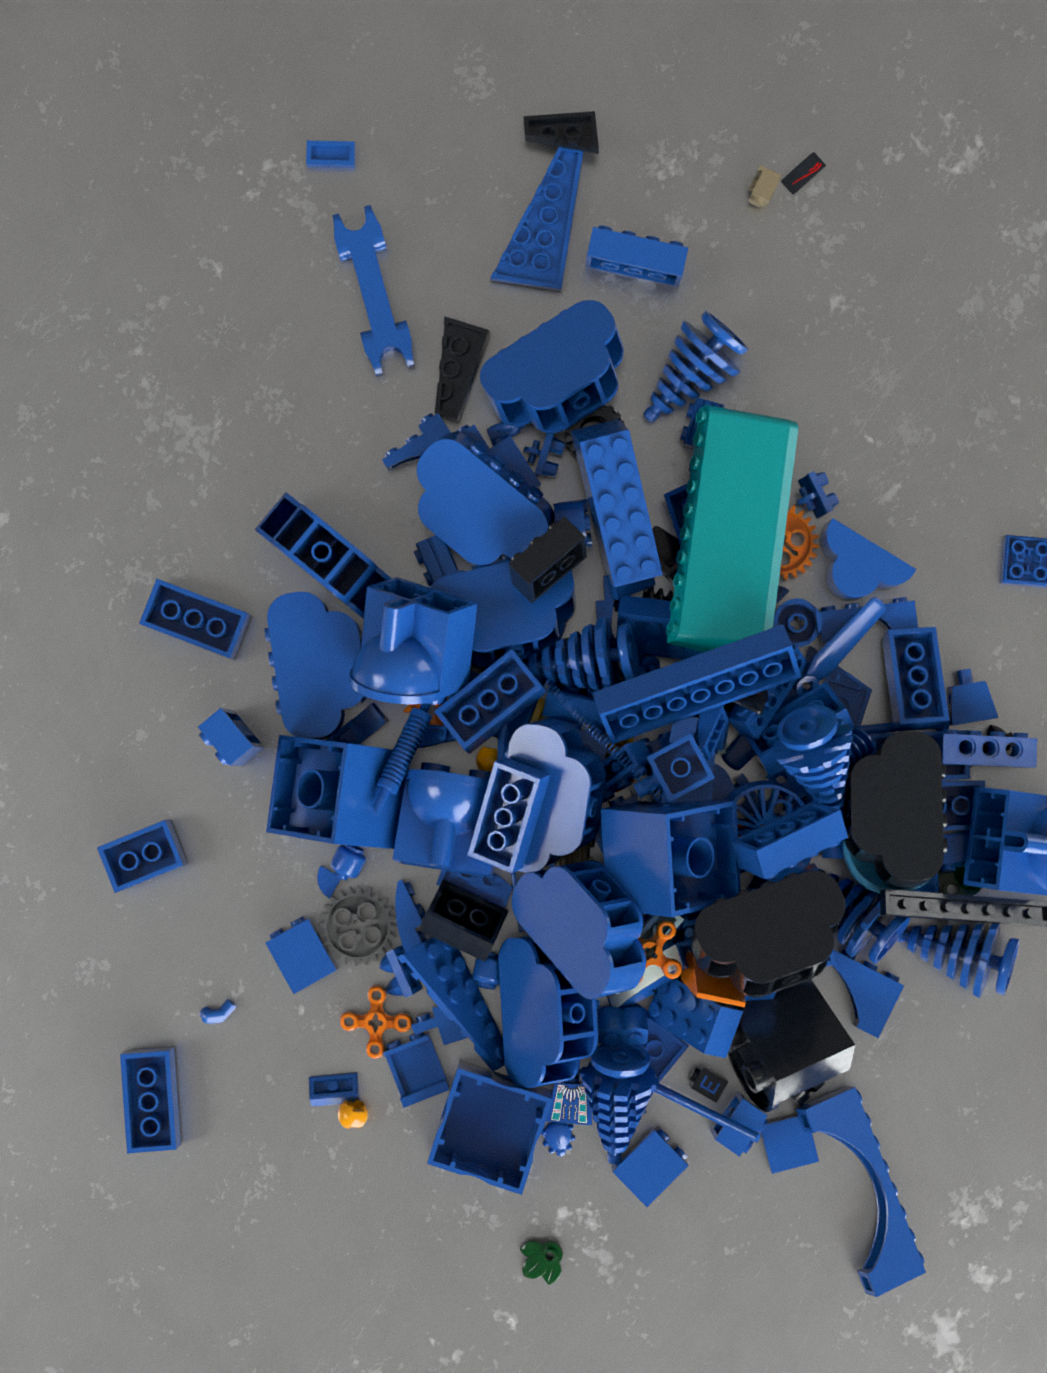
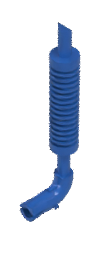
(403, 753)

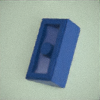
(333, 1089)

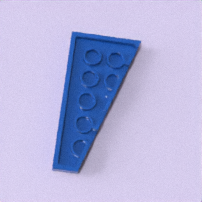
(542, 237)
(456, 994)

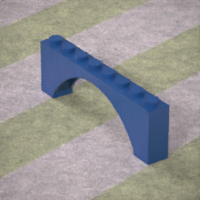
(870, 992)
(893, 1253)

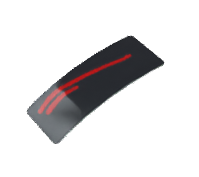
(803, 173)

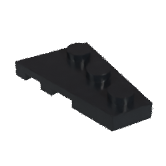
(563, 130)

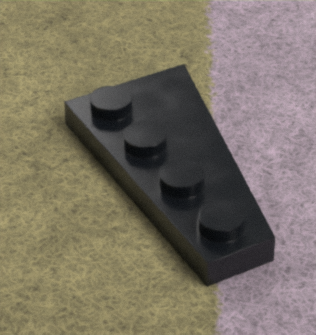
(460, 358)

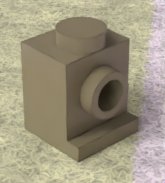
(764, 186)

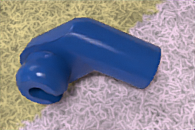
(219, 1015)

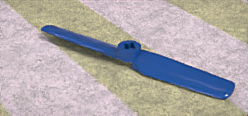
(820, 666)

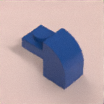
(448, 1029)

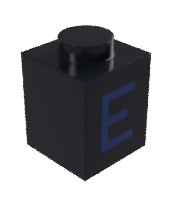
(707, 1082)

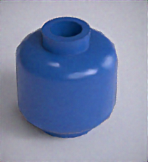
(348, 861)
(487, 973)

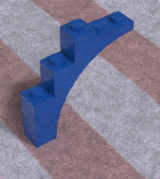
(434, 427)

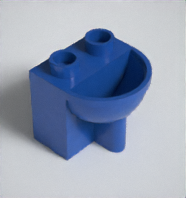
(413, 644)
(440, 819)
(1007, 841)

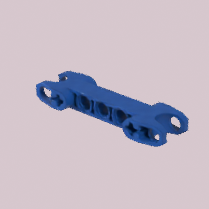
(361, 248)

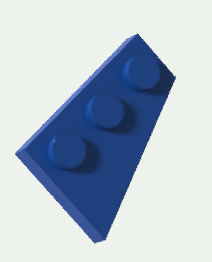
(492, 889)

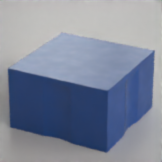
(490, 1127)

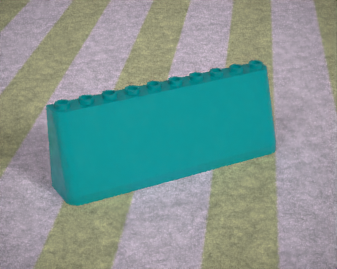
(732, 528)

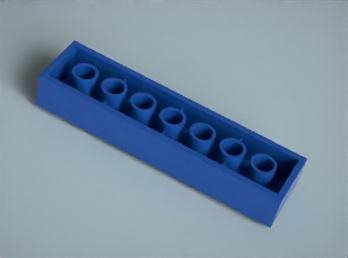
(697, 684)

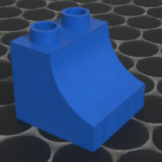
(329, 793)
(674, 854)

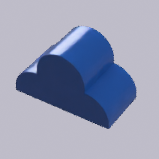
(858, 564)

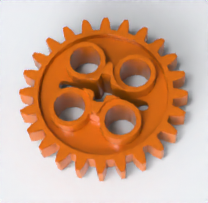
(797, 525)

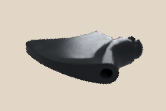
(667, 549)

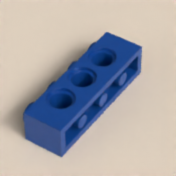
(1022, 755)

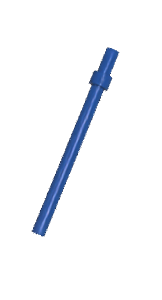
(707, 1112)

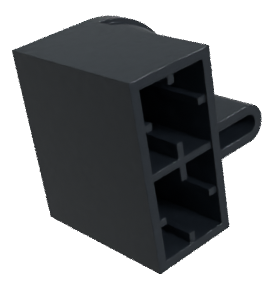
(788, 1045)

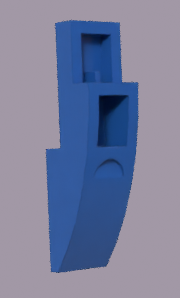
(408, 916)

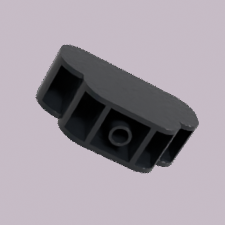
(898, 811)
(770, 934)

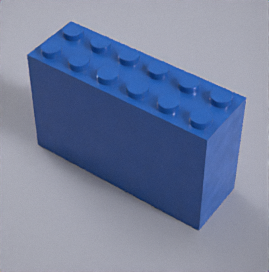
(616, 502)

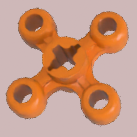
(659, 958)
(364, 1021)

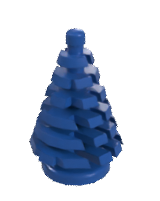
(698, 361)
(589, 657)
(816, 752)
(864, 921)
(971, 955)
(618, 1092)

